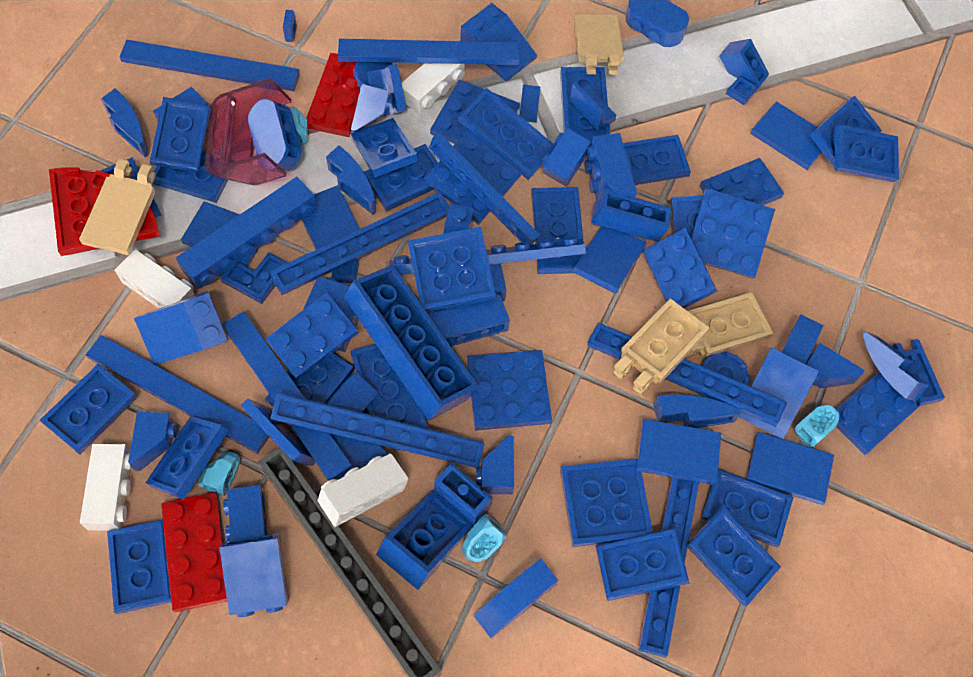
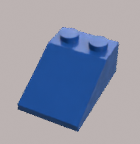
(496, 26)
(181, 328)
(423, 539)

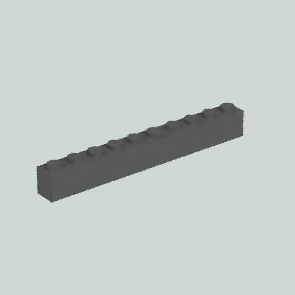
(349, 567)

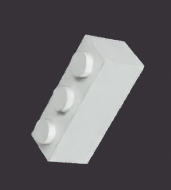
(430, 83)
(152, 281)
(106, 488)
(362, 489)

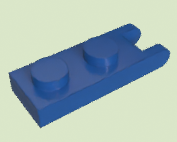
(924, 371)

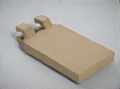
(598, 41)
(120, 209)
(731, 324)
(660, 345)

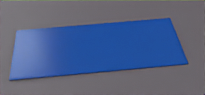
(529, 103)

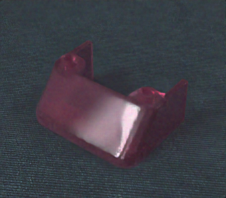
(229, 136)

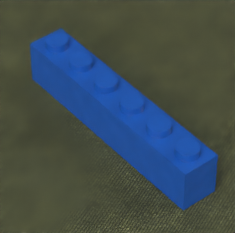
(247, 233)

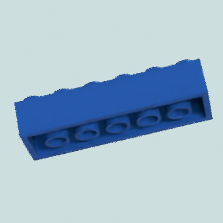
(410, 341)

